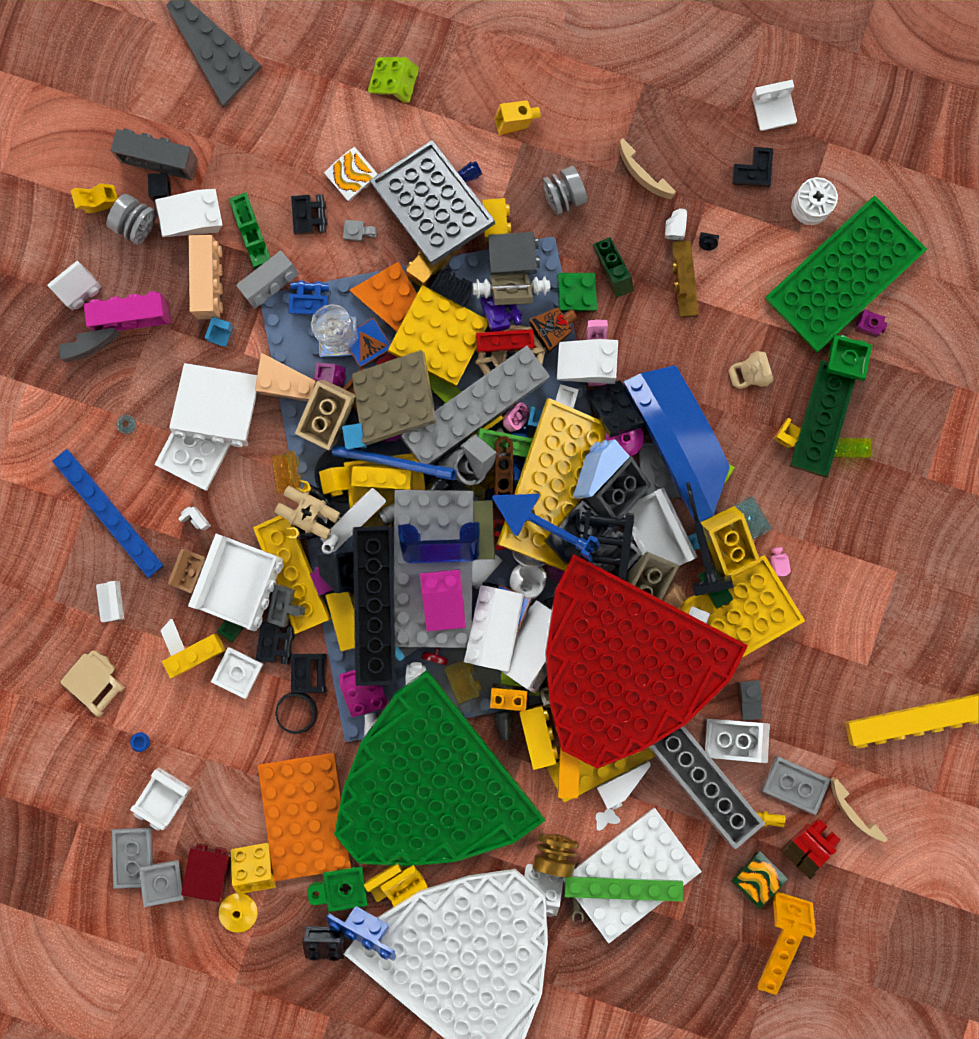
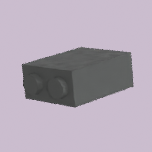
(513, 253)

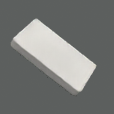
(110, 601)

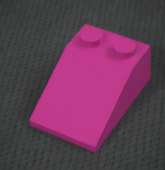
(443, 599)

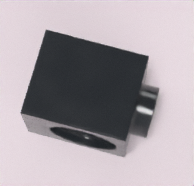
(159, 186)

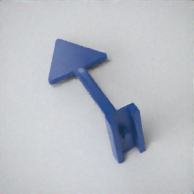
(518, 509)

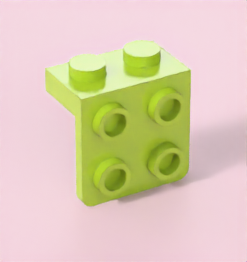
(394, 77)

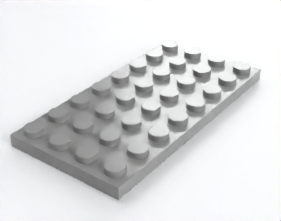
(437, 517)

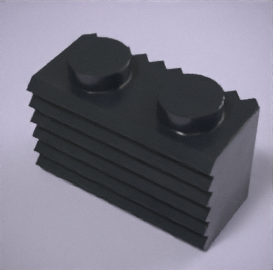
(452, 287)

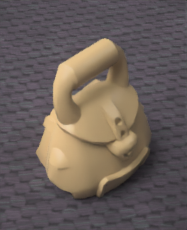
(754, 371)

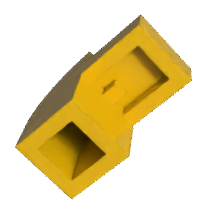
(94, 199)

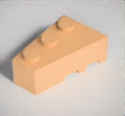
(282, 381)

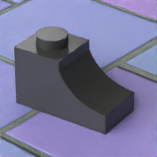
(750, 699)

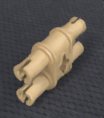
(317, 508)

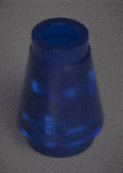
(470, 171)

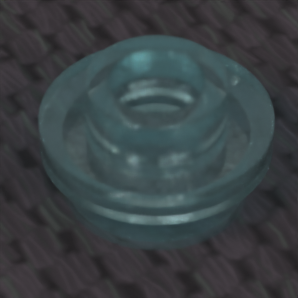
(130, 428)

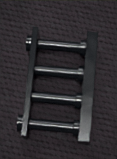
(623, 542)

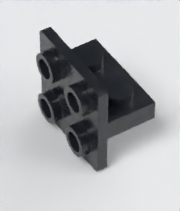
(323, 943)

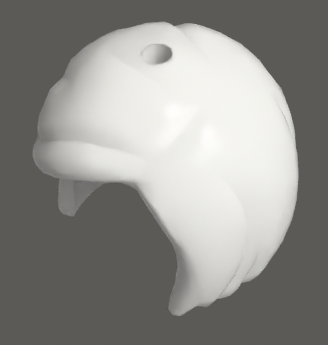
(528, 580)

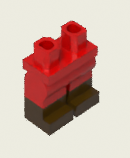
(809, 849)

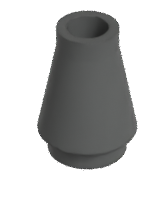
(504, 724)

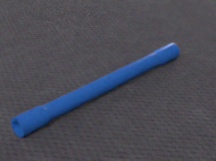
(438, 471)

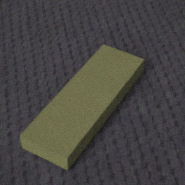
(484, 514)

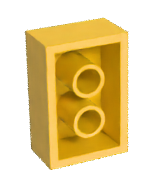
(730, 542)
(538, 737)

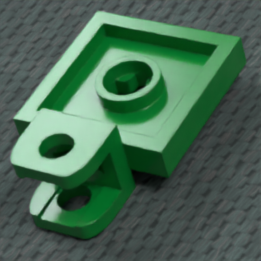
(330, 889)

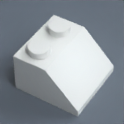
(75, 286)

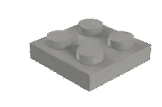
(160, 883)

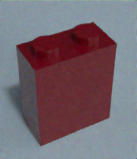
(206, 872)

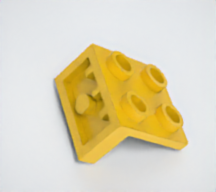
(251, 869)

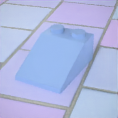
(599, 466)

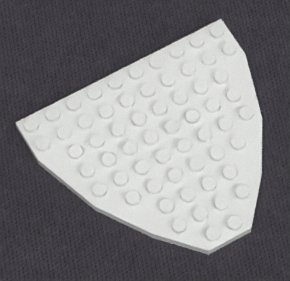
(466, 955)

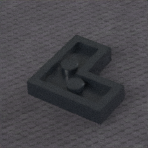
(758, 173)

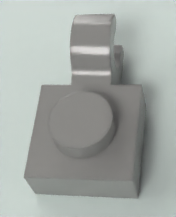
(355, 231)

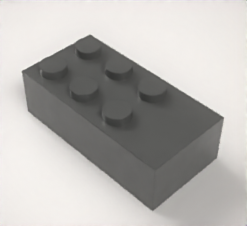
(154, 154)

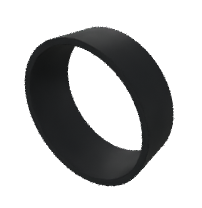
(314, 711)

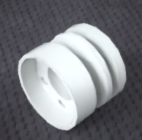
(806, 208)

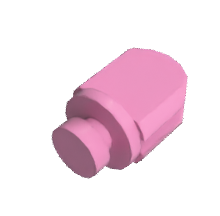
(780, 562)

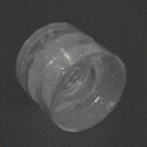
(327, 322)

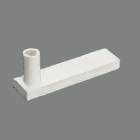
(354, 517)

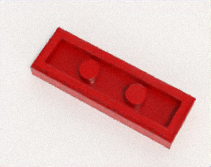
(504, 340)

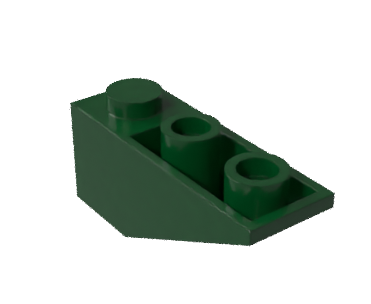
(614, 267)

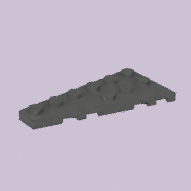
(220, 57)

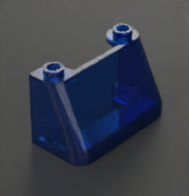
(436, 551)

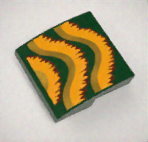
(759, 879)

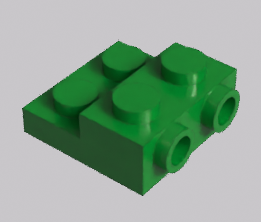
(849, 357)

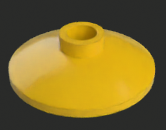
(246, 907)

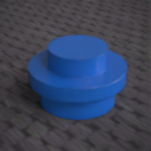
(140, 742)

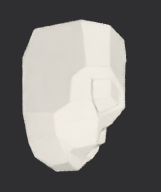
(676, 225)

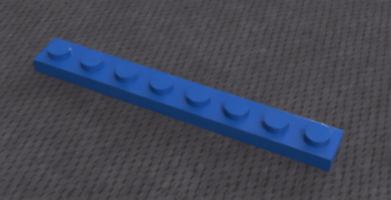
(108, 513)

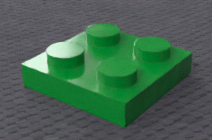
(577, 292)

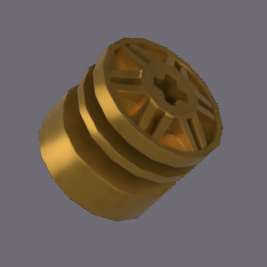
(555, 855)

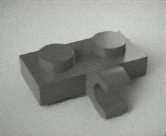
(282, 606)

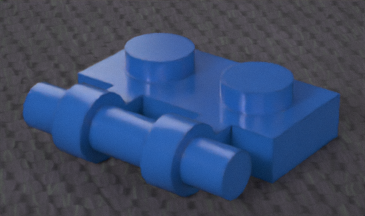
(307, 304)

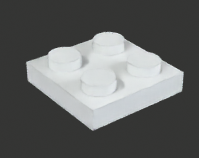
(237, 672)

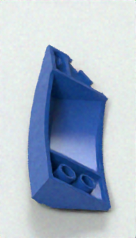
(681, 436)

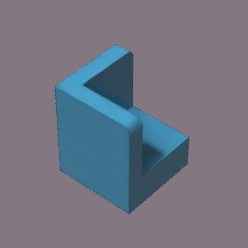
(219, 331)
(534, 418)
(353, 436)

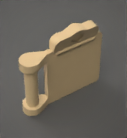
(90, 678)

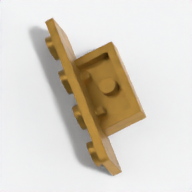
(685, 278)

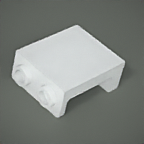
(160, 799)

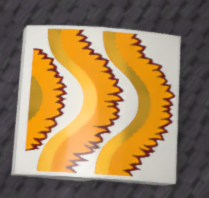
(351, 173)

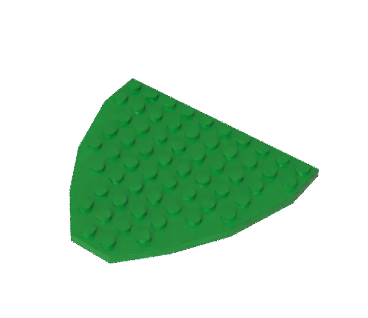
(428, 787)

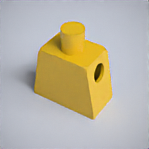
(515, 116)

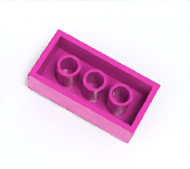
(128, 312)

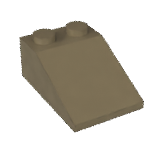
(652, 574)

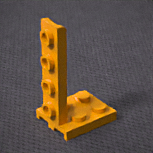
(795, 919)

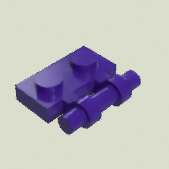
(496, 314)

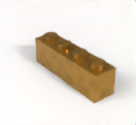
(424, 273)

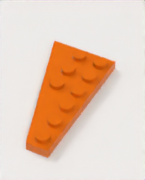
(387, 295)

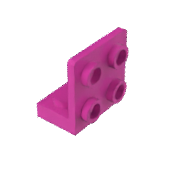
(361, 698)

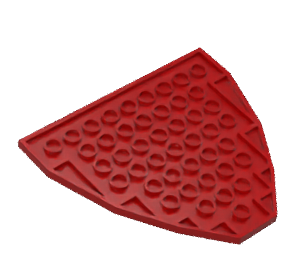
(626, 665)

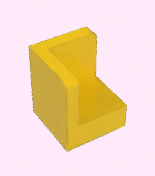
(787, 434)

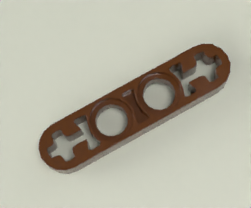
(503, 474)

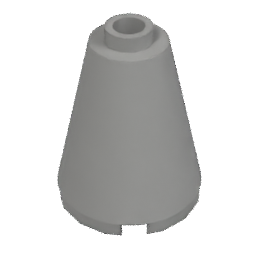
(464, 471)

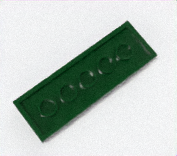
(822, 422)

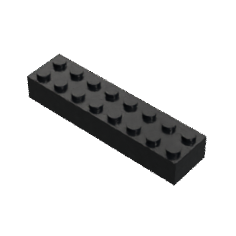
(374, 606)

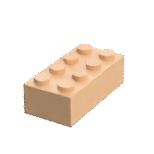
(205, 277)

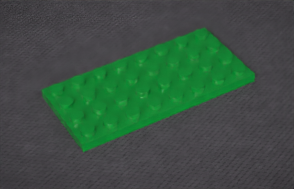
(845, 274)

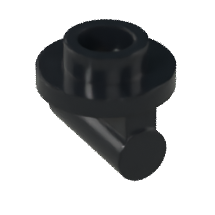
(708, 241)

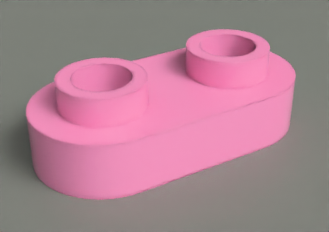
(516, 417)

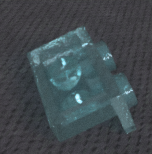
(754, 517)

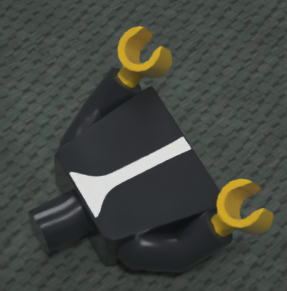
(317, 493)

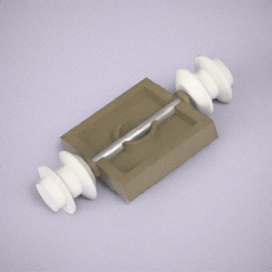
(511, 288)

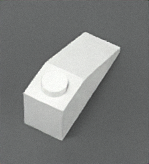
(619, 788)

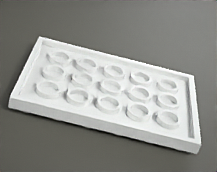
(639, 852)

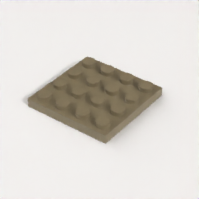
(394, 397)

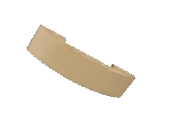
(661, 188)
(840, 794)

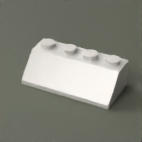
(494, 628)

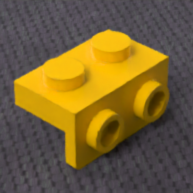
(404, 885)

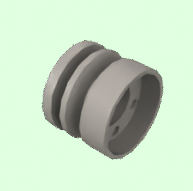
(560, 192)
(131, 219)

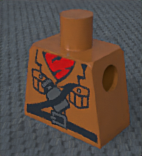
(553, 327)

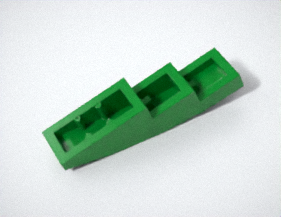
(250, 229)

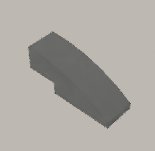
(87, 344)

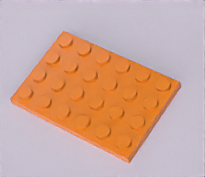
(301, 816)

